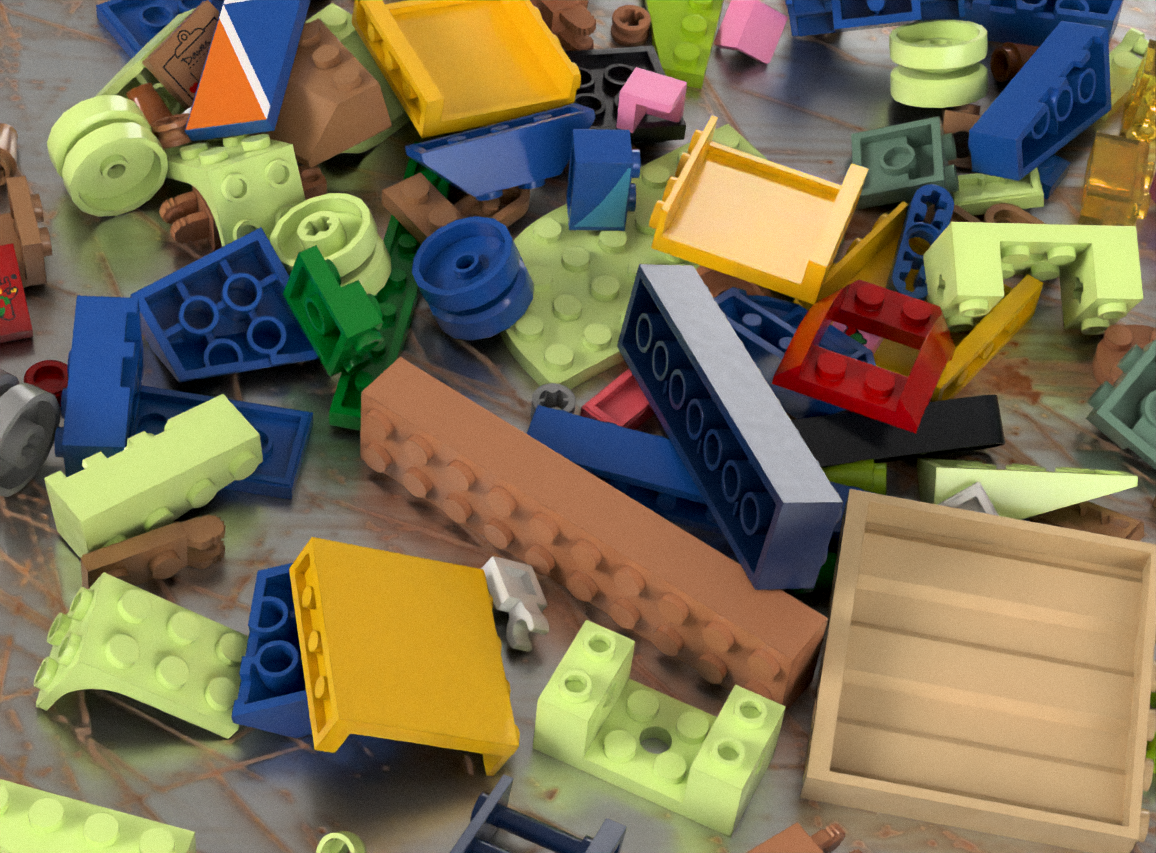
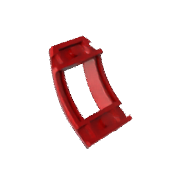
(858, 384)

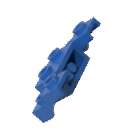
(836, 16)

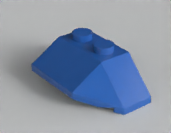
(505, 153)
(767, 329)

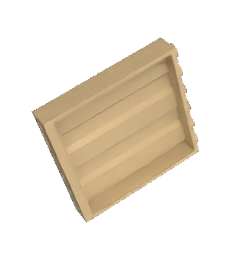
(987, 675)

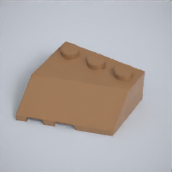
(328, 99)

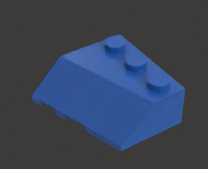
(224, 313)
(271, 672)

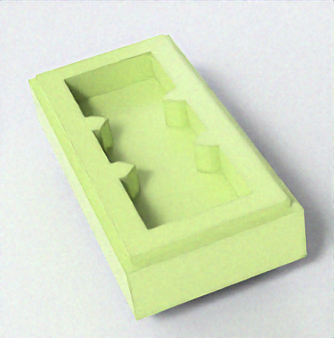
(981, 191)

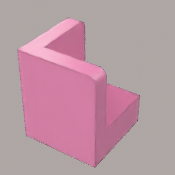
(751, 29)
(652, 95)

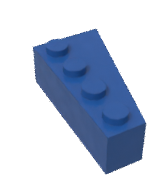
(1034, 20)
(1045, 103)

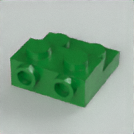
(336, 319)

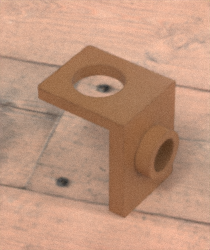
(960, 119)

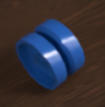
(473, 278)

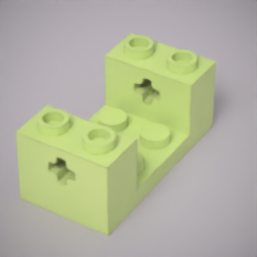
(1093, 262)
(599, 717)

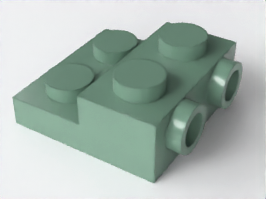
(904, 160)
(1128, 406)

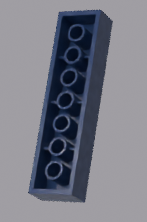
(729, 429)

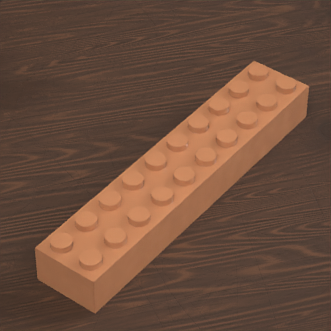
(588, 536)

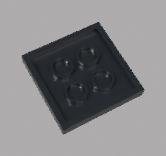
(602, 78)

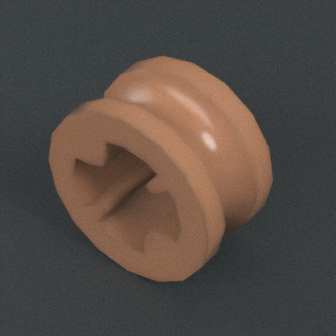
(630, 25)
(171, 130)

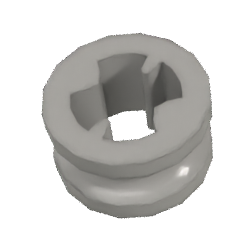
(553, 395)

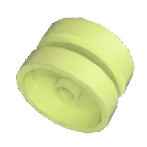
(938, 63)
(107, 155)
(343, 233)

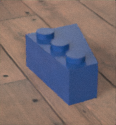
(102, 380)

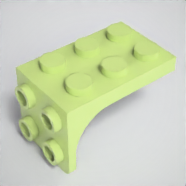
(243, 180)
(145, 650)

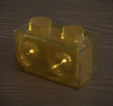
(1116, 182)

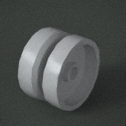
(26, 431)

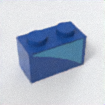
(600, 179)

